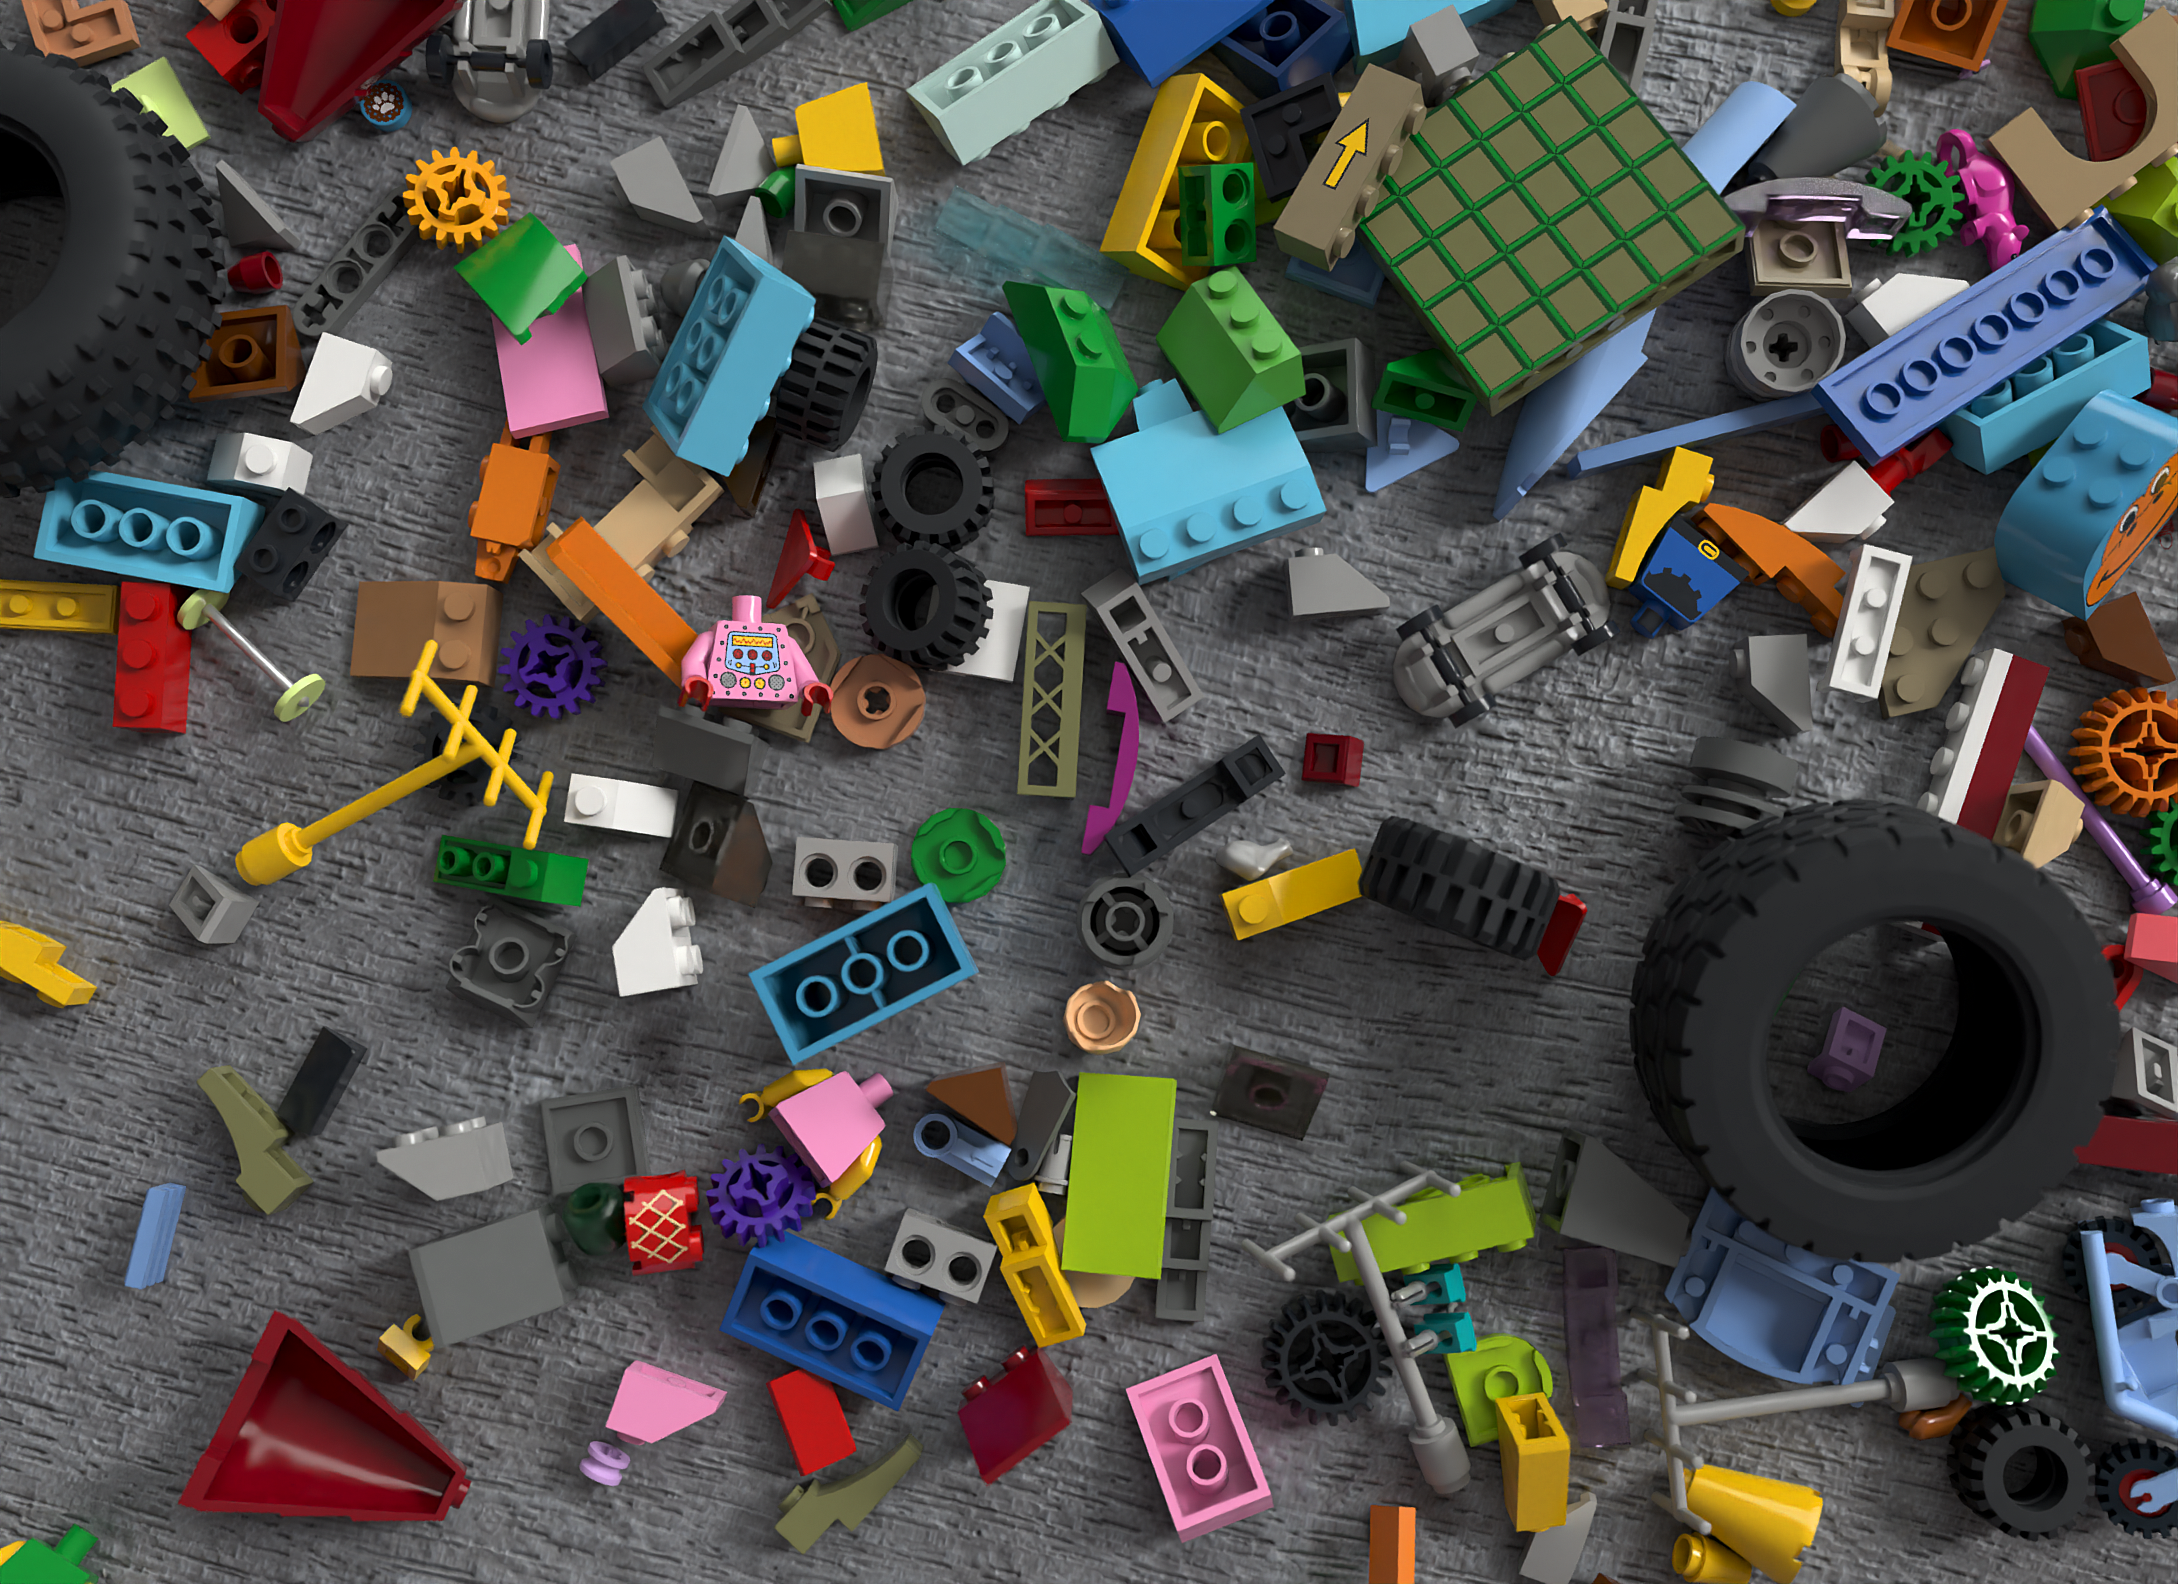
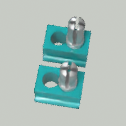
(1438, 1331)

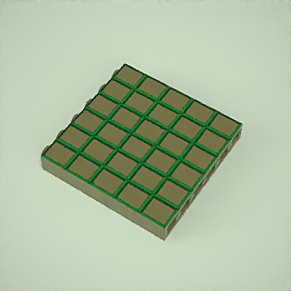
(1542, 216)

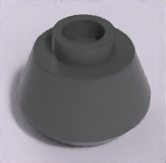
(681, 284)

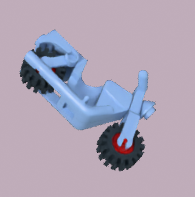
(2137, 1356)

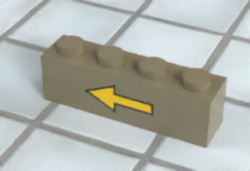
(1350, 168)

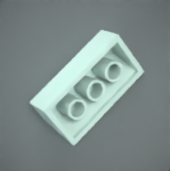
(1014, 76)

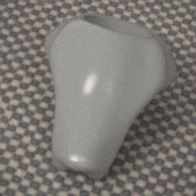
(1250, 859)

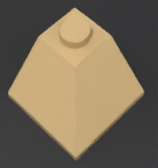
(2039, 821)

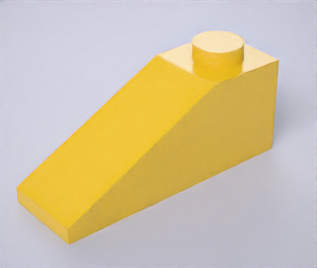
(1292, 894)

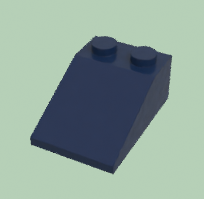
(1286, 46)

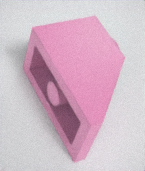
(658, 1403)

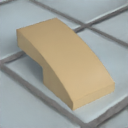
(1862, 33)

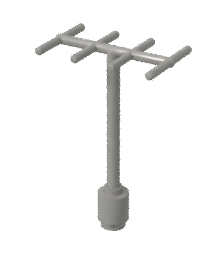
(1902, 1384)
(1433, 1436)

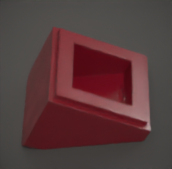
(1332, 759)

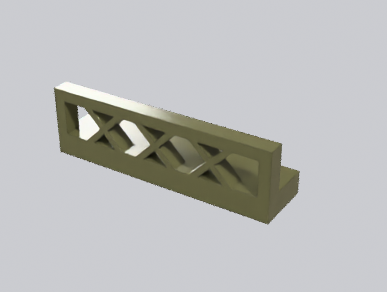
(1070, 699)

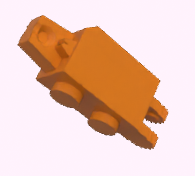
(512, 503)

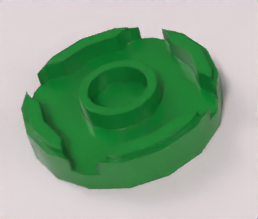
(959, 854)

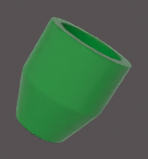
(778, 192)

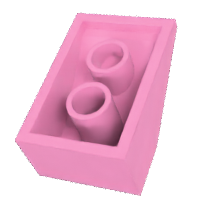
(1200, 1448)

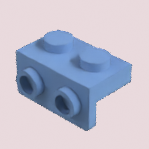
(1001, 368)

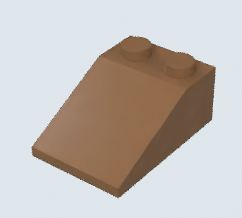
(401, 616)

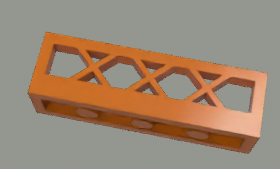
(623, 597)

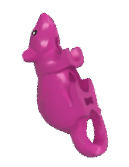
(1987, 199)

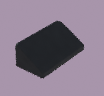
(615, 35)
(321, 1081)

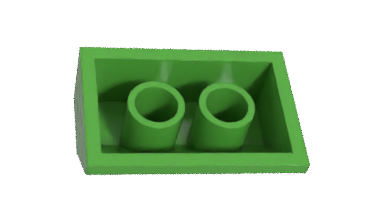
(1231, 351)

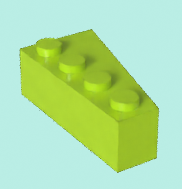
(1446, 1226)

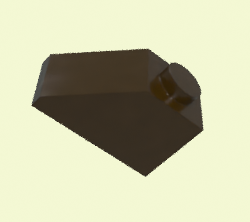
(751, 474)

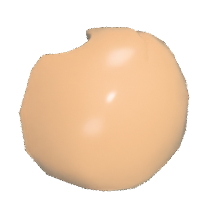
(1101, 1017)

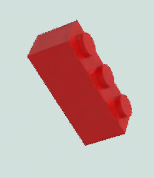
(152, 659)

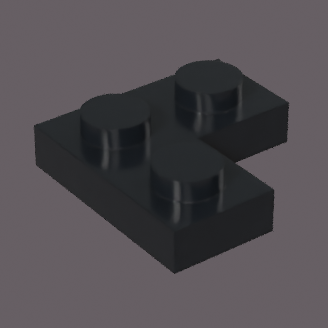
(1282, 123)

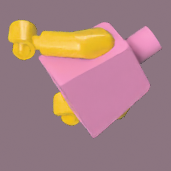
(828, 1125)

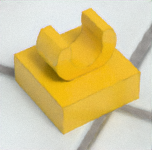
(405, 1351)

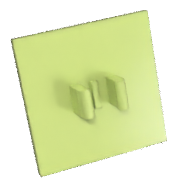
(162, 92)

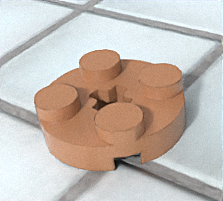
(879, 729)

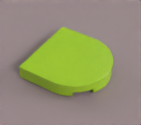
(1497, 1369)

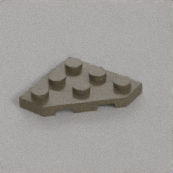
(1937, 627)

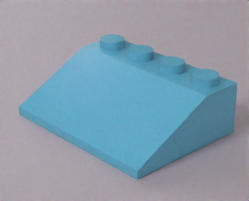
(727, 358)
(1201, 495)

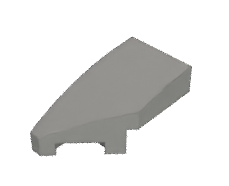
(1555, 1552)

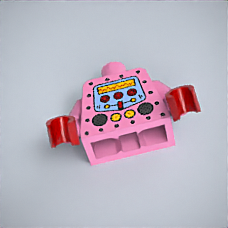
(750, 665)

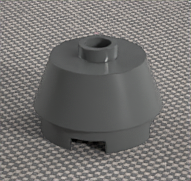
(1124, 921)

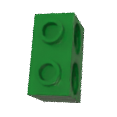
(1217, 214)

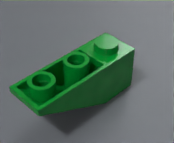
(511, 870)

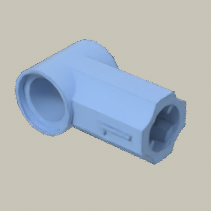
(966, 1150)

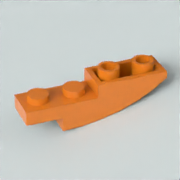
(1774, 551)

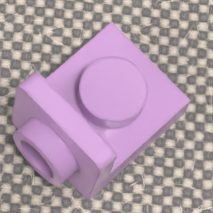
(1848, 1051)

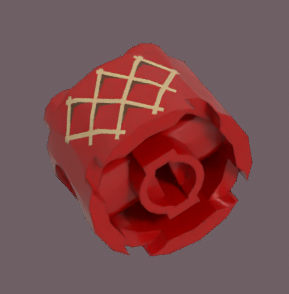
(661, 1223)

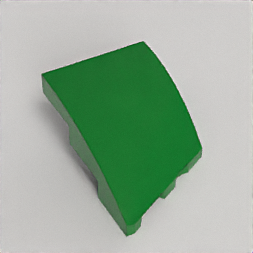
(522, 275)

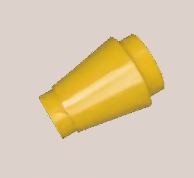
(1708, 1562)

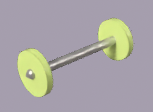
(298, 697)

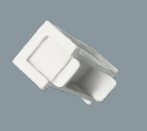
(1866, 623)

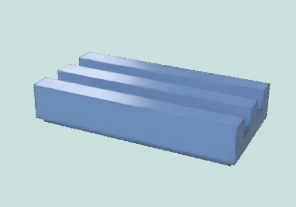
(154, 1235)

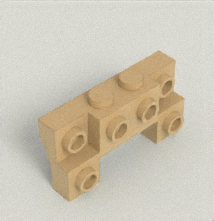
(643, 525)

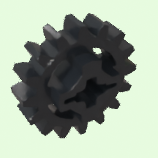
(491, 731)

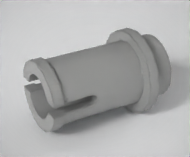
(1056, 1166)

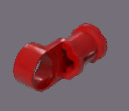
(1908, 464)

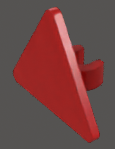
(797, 558)
(1561, 932)

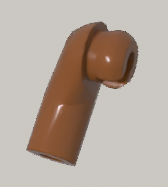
(1935, 1422)

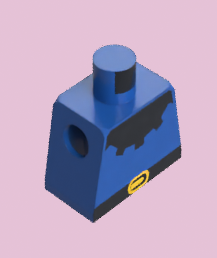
(1681, 579)

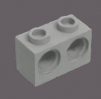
(846, 861)
(945, 1243)

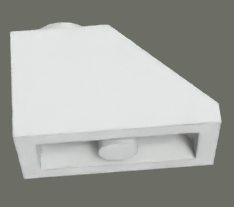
(1898, 303)
(340, 384)
(259, 463)
(1841, 508)
(621, 805)

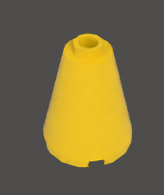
(1756, 1516)

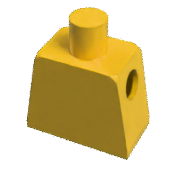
(835, 134)

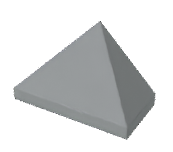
(741, 164)
(248, 216)

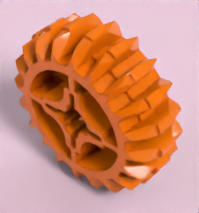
(2143, 718)

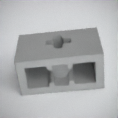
(1438, 55)

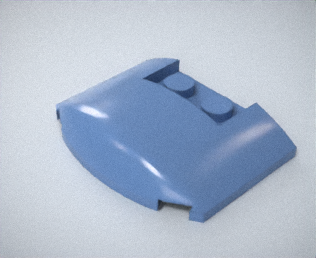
(1775, 1302)

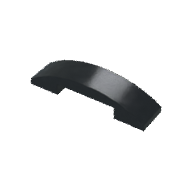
(1194, 806)

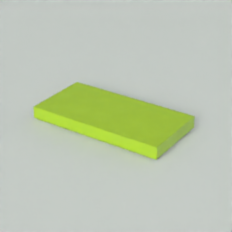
(1119, 1175)

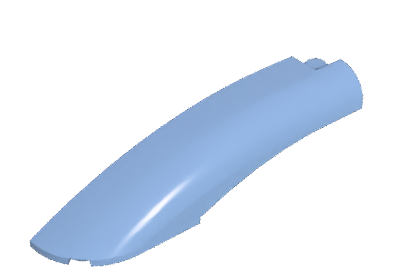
(1572, 398)

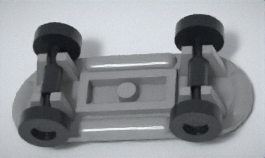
(495, 57)
(1502, 634)

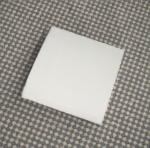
(1000, 649)

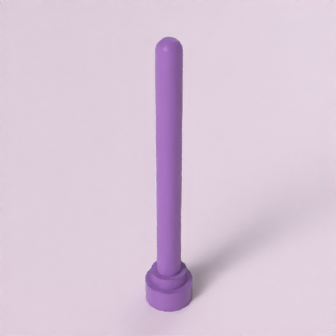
(2147, 892)

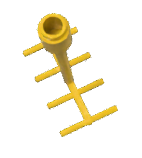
(290, 847)

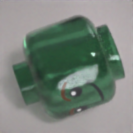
(596, 1218)

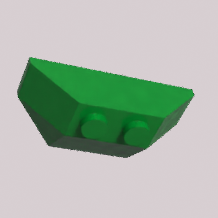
(2078, 35)
(1073, 358)

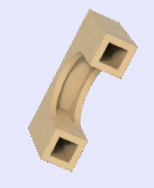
(2065, 186)

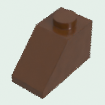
(2119, 643)

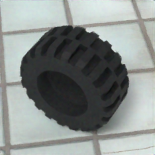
(1459, 887)

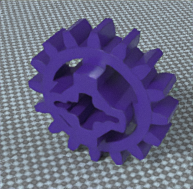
(542, 649)
(743, 1211)

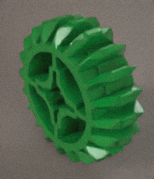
(1994, 1336)

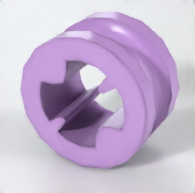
(604, 1463)

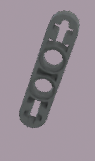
(355, 258)

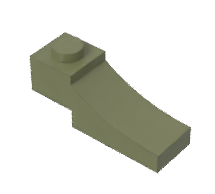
(267, 1171)
(812, 1510)

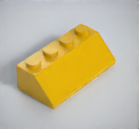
(1187, 126)

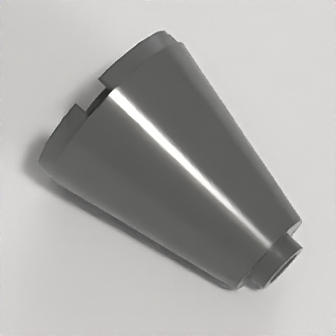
(1823, 133)

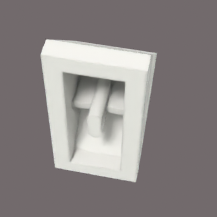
(845, 504)

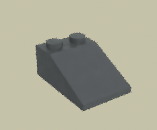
(1337, 400)

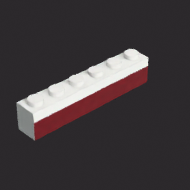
(1982, 747)

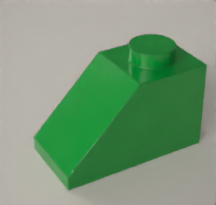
(1425, 390)

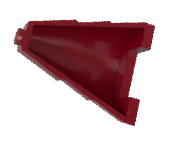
(333, 51)
(320, 1443)

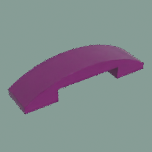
(1122, 704)

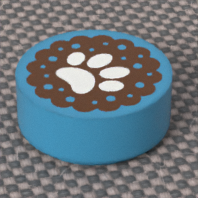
(387, 106)

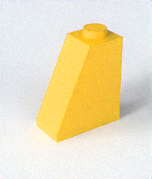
(1533, 1462)

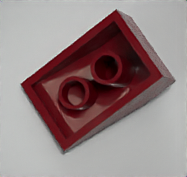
(1014, 1411)

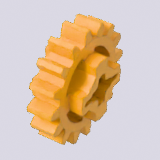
(444, 184)

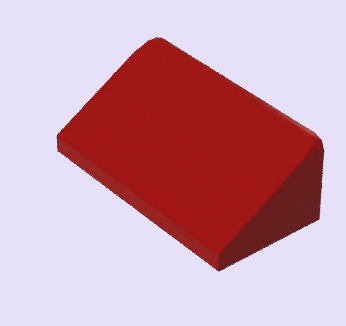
(1067, 508)
(811, 1419)

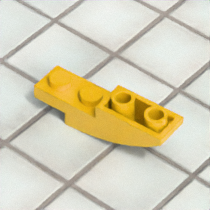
(33, 959)

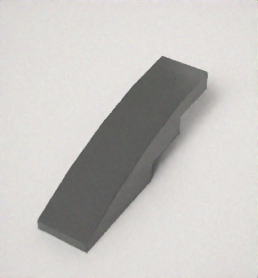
(726, 44)
(1188, 1221)

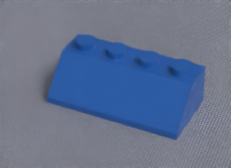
(1167, 34)
(832, 1317)

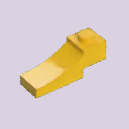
(1679, 486)
(1034, 1265)

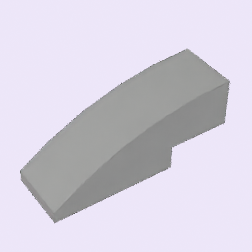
(1626, 37)

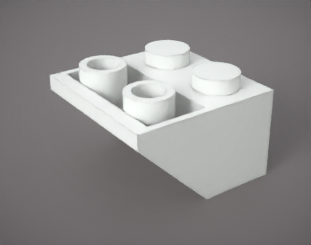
(657, 946)

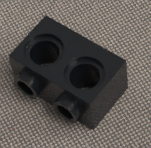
(290, 545)

